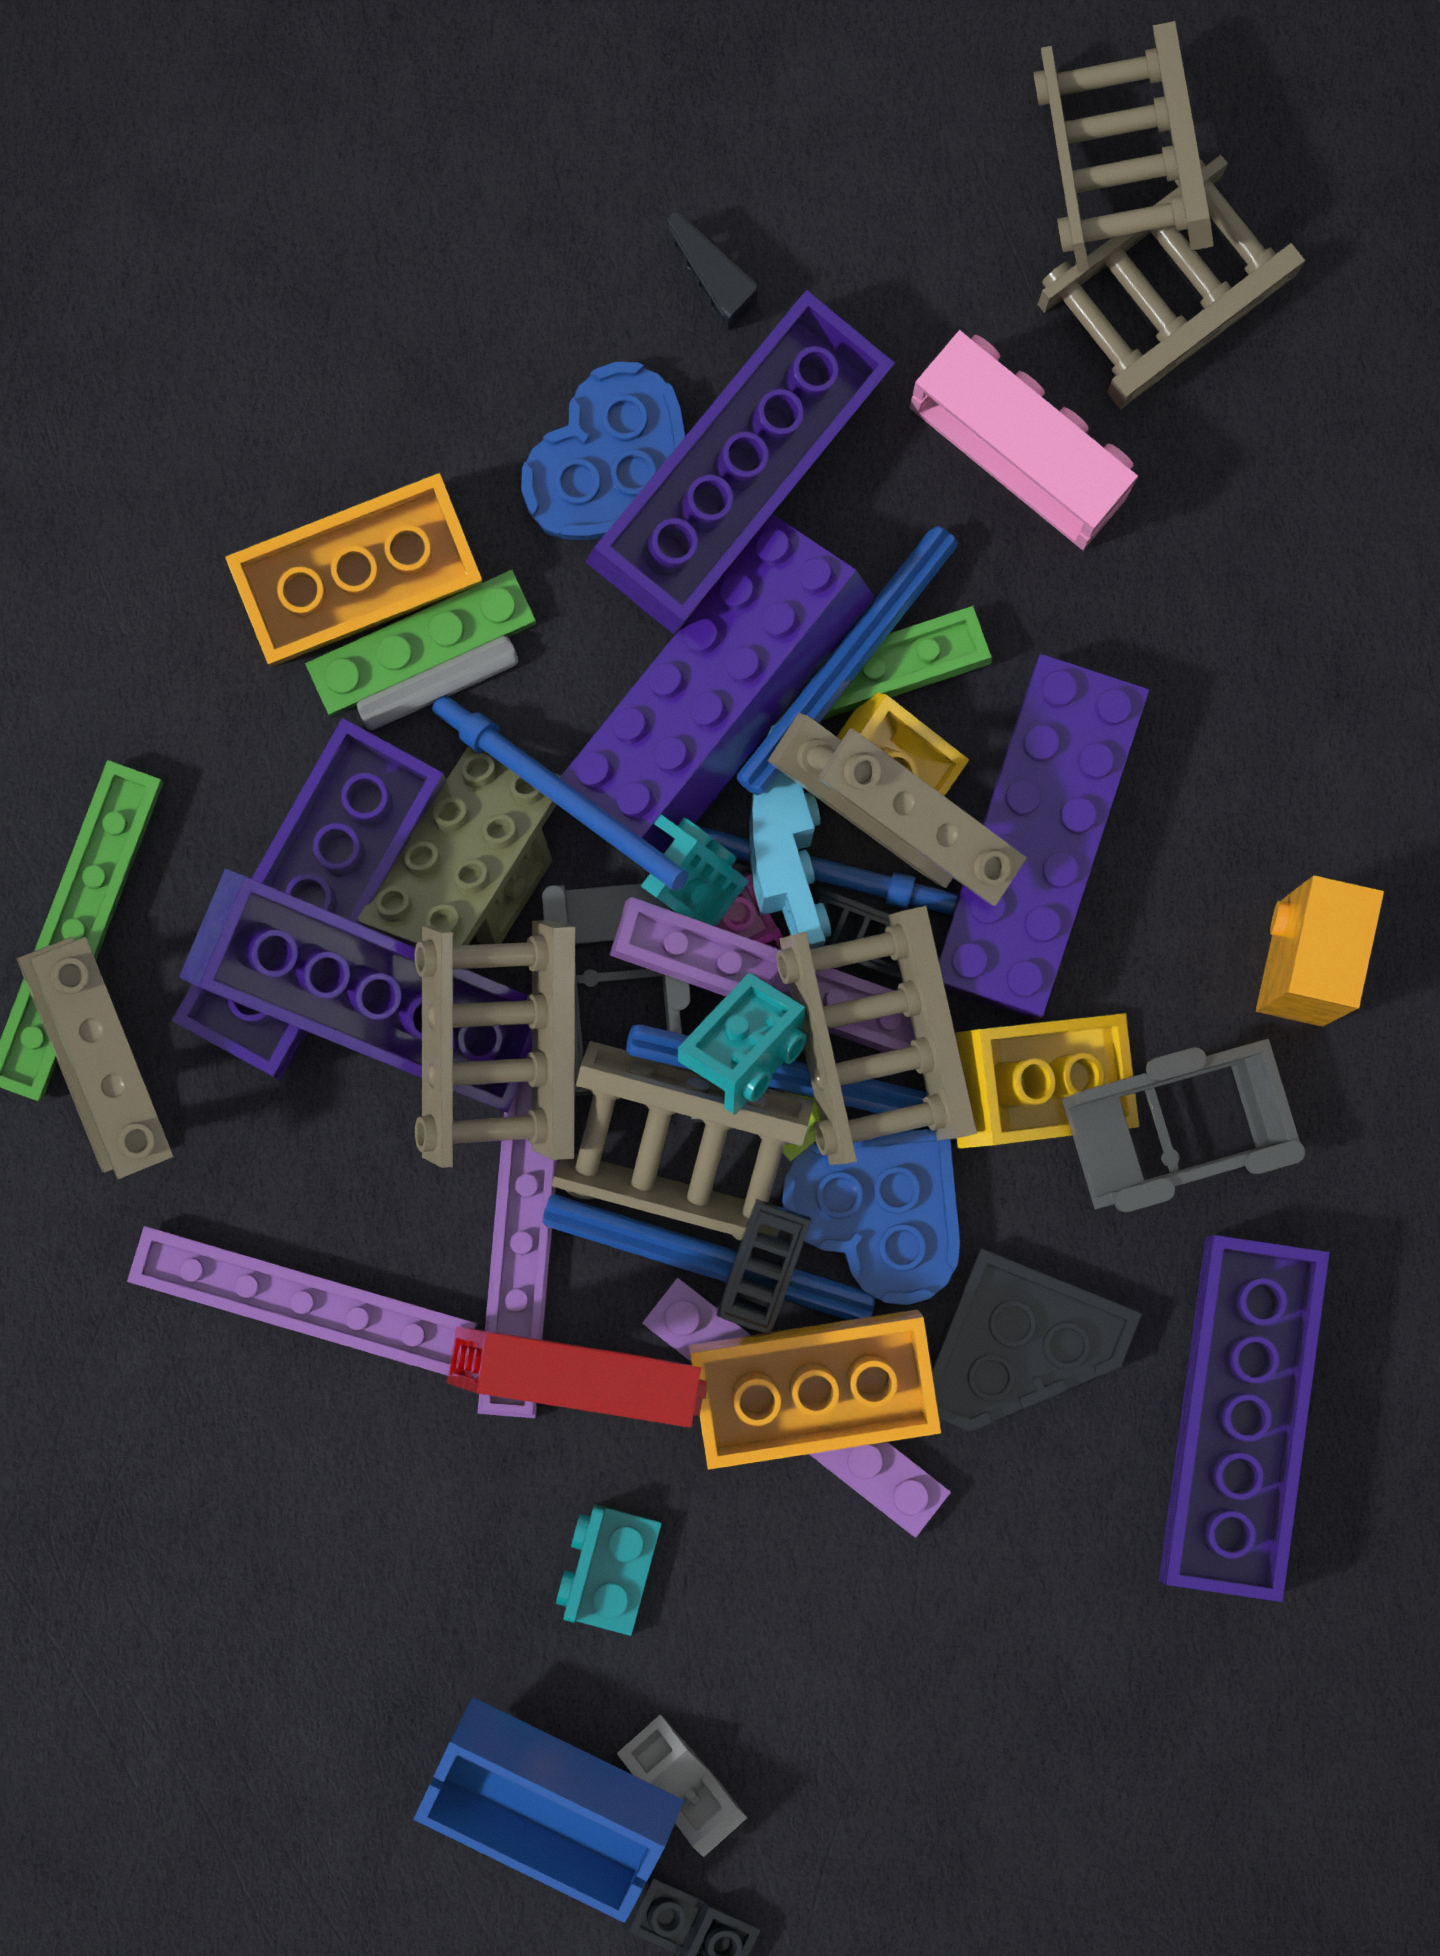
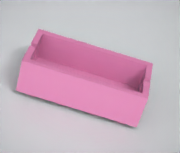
(1023, 438)

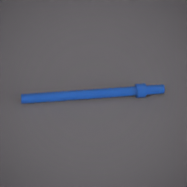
(484, 736)
(897, 890)

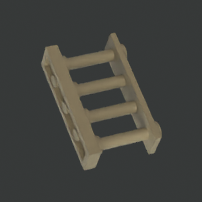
(1176, 162)
(1176, 335)
(897, 808)
(931, 1053)
(94, 1057)
(546, 1069)
(667, 1091)

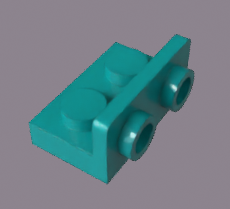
(711, 879)
(746, 1041)
(610, 1569)

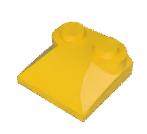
(907, 741)

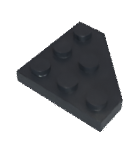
(1023, 1341)

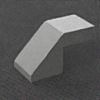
(670, 1764)

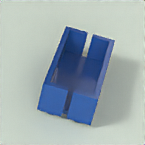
(549, 1810)

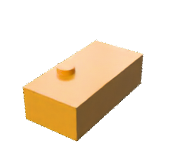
(354, 570)
(1319, 951)
(816, 1389)

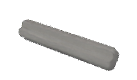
(436, 682)

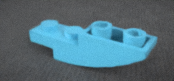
(778, 827)

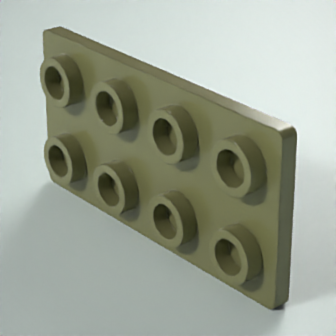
(468, 859)

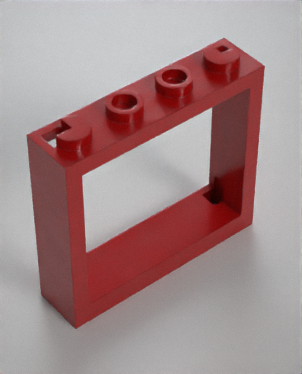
(576, 1377)

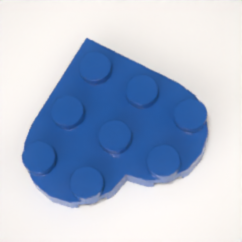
(615, 441)
(884, 1212)

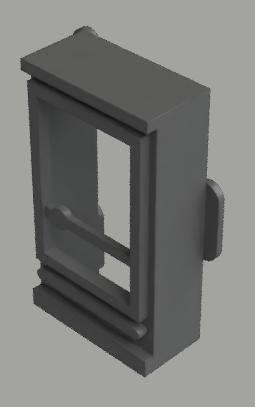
(596, 919)
(1108, 1149)

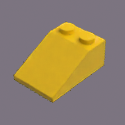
(1025, 1071)

